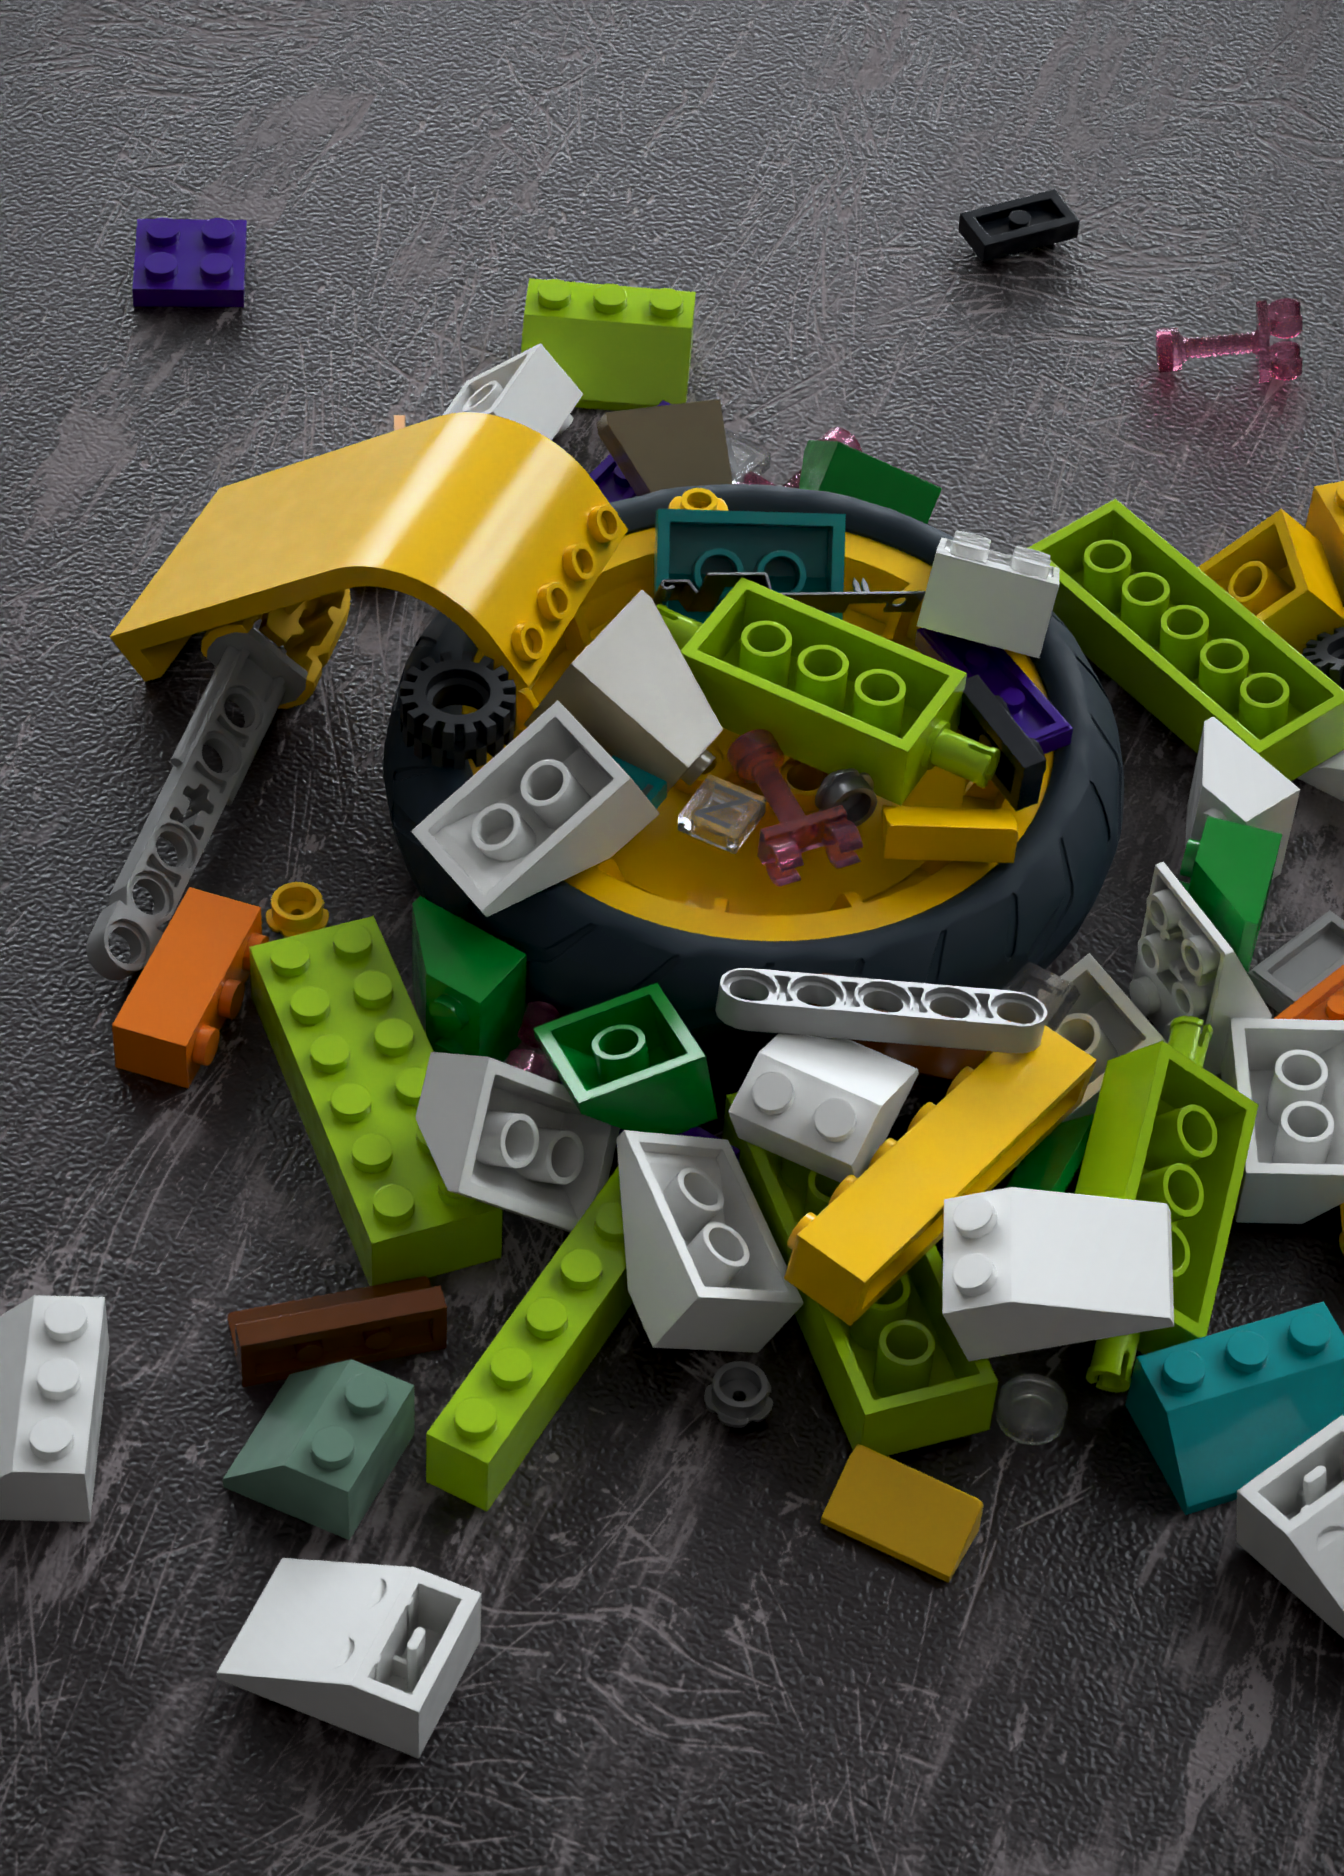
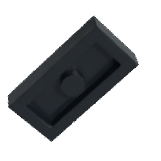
(1018, 225)
(1021, 760)

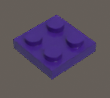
(190, 262)

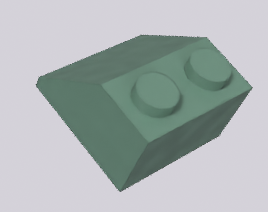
(327, 1445)

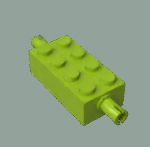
(830, 690)
(1175, 1139)

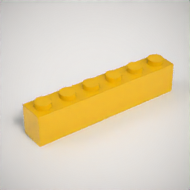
(951, 1150)

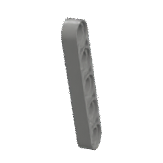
(849, 1010)

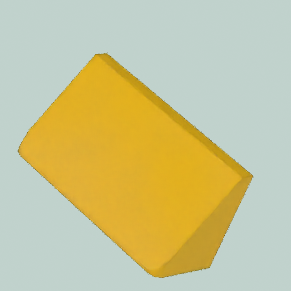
(949, 834)
(903, 1512)

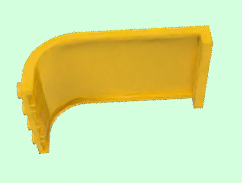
(446, 510)

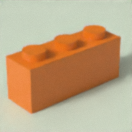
(188, 989)

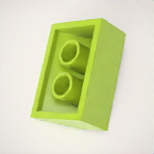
(614, 340)

